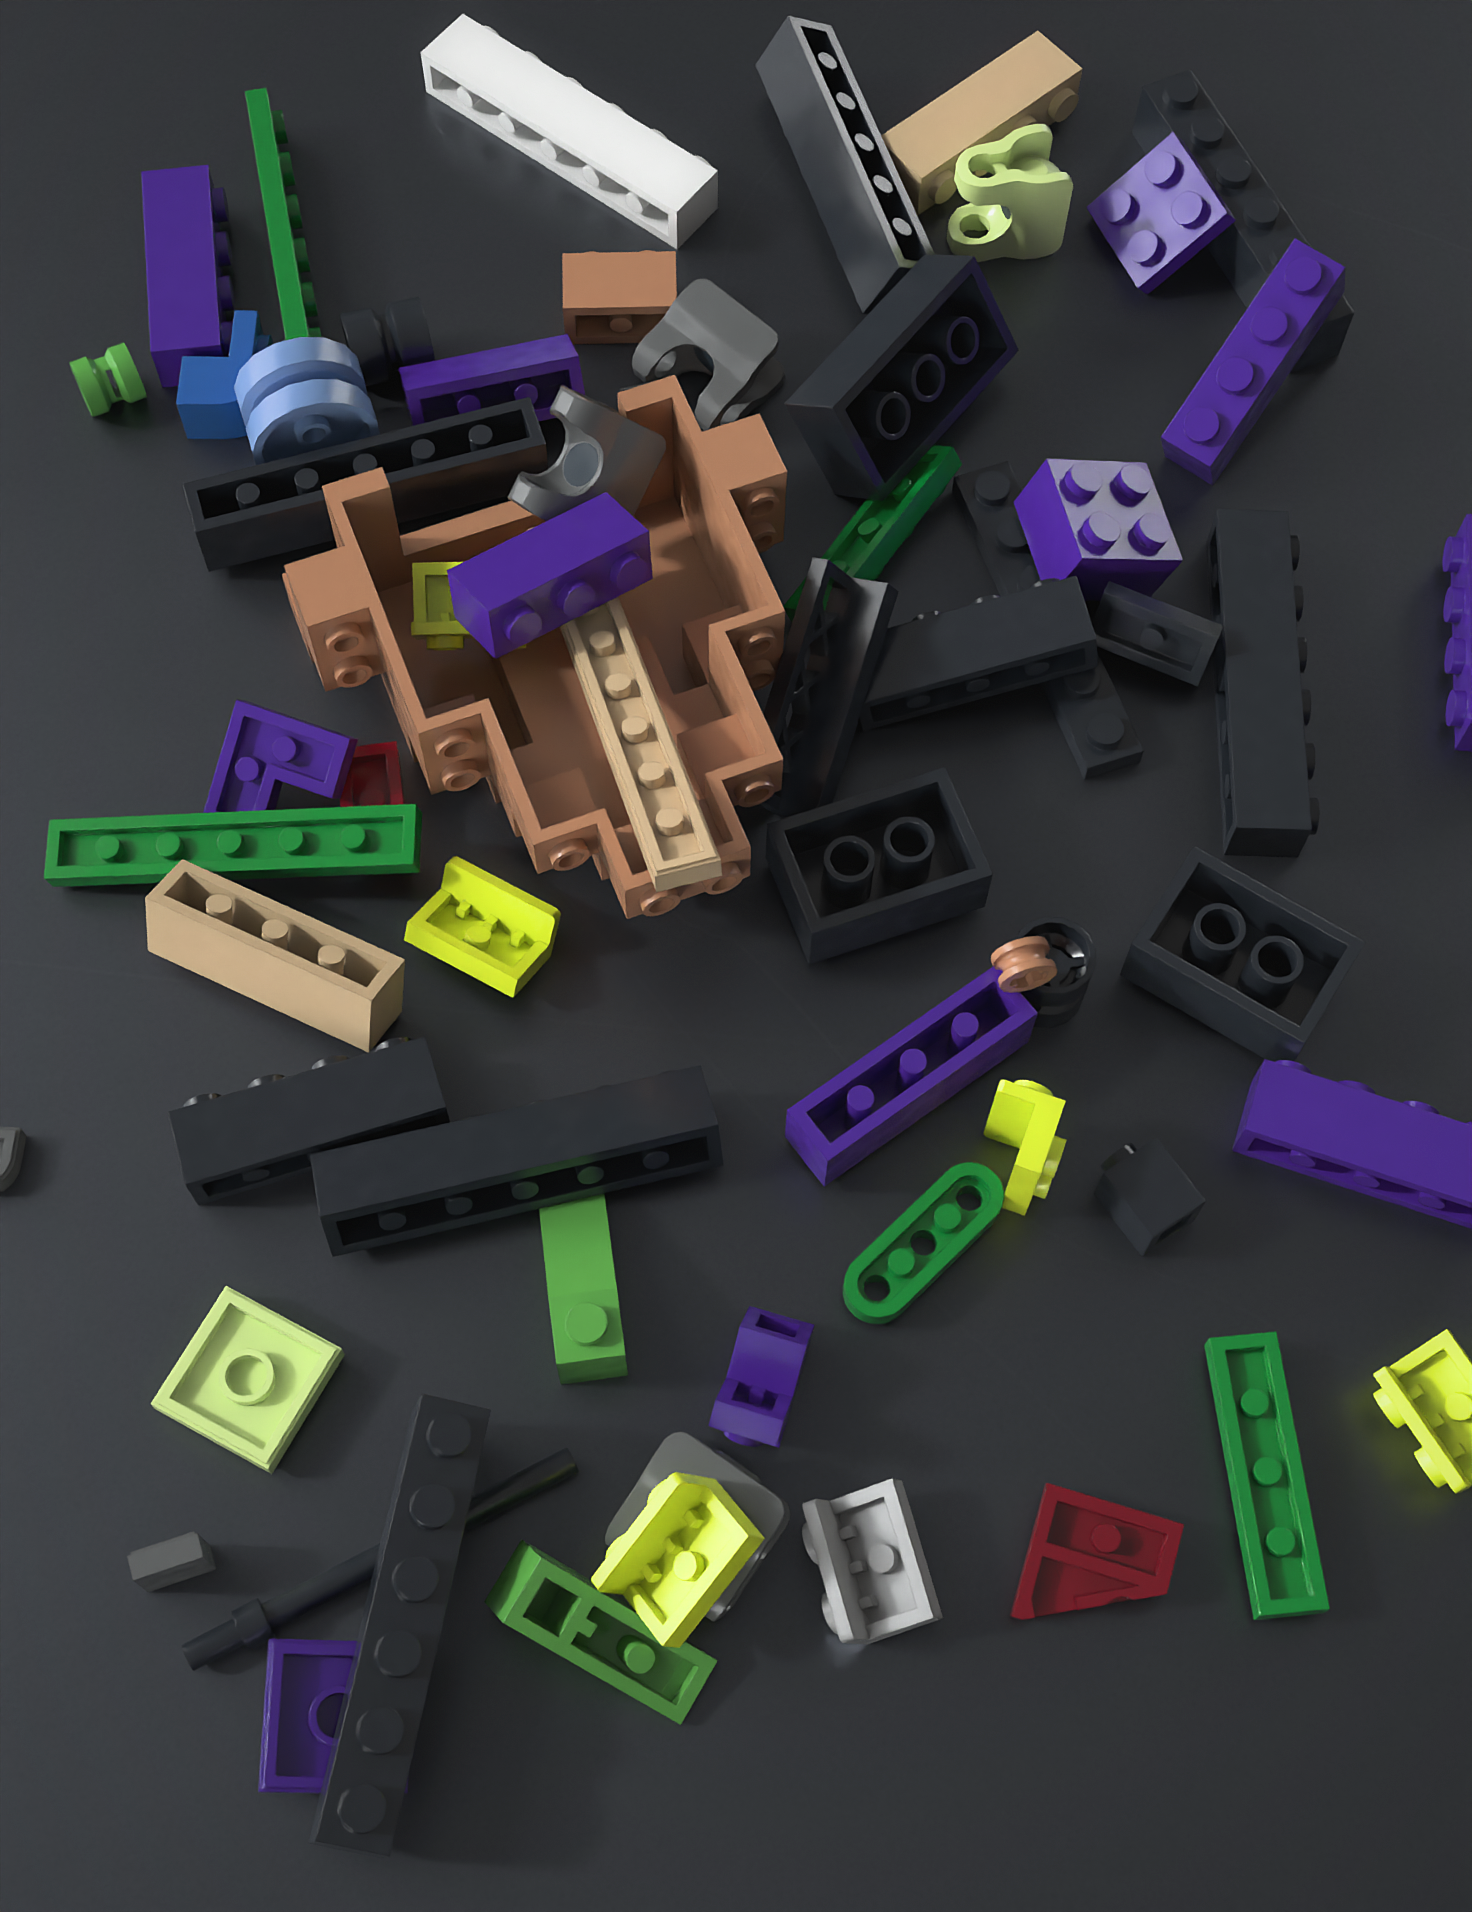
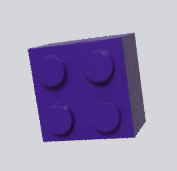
(1098, 525)

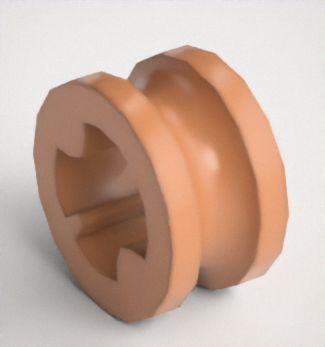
(1023, 964)

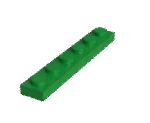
(282, 216)
(235, 844)

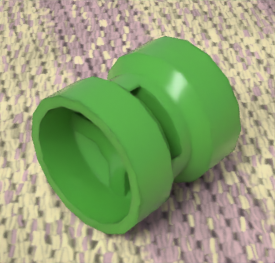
(96, 386)

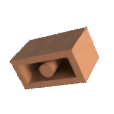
(616, 294)

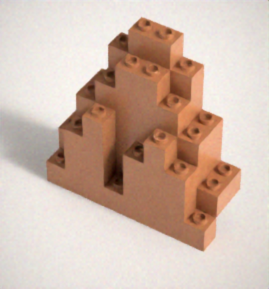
(522, 720)

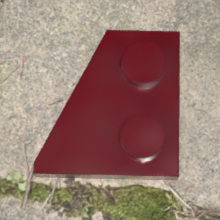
(1093, 1555)

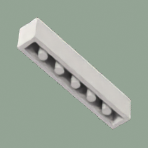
(571, 130)

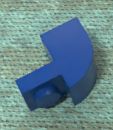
(207, 383)

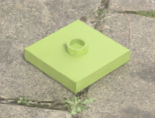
(248, 1379)

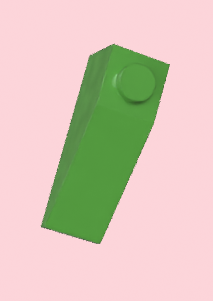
(582, 1291)
(596, 1632)

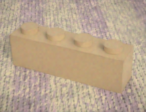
(1016, 90)
(275, 955)

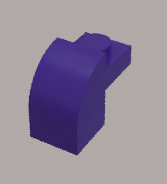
(762, 1378)

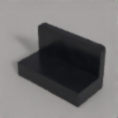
(1154, 633)

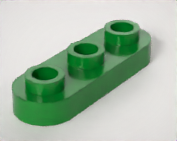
(931, 1217)

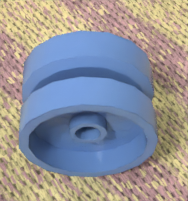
(303, 398)

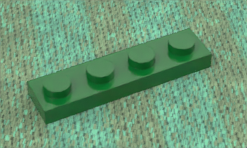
(883, 525)
(1266, 1476)

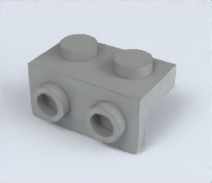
(870, 1563)

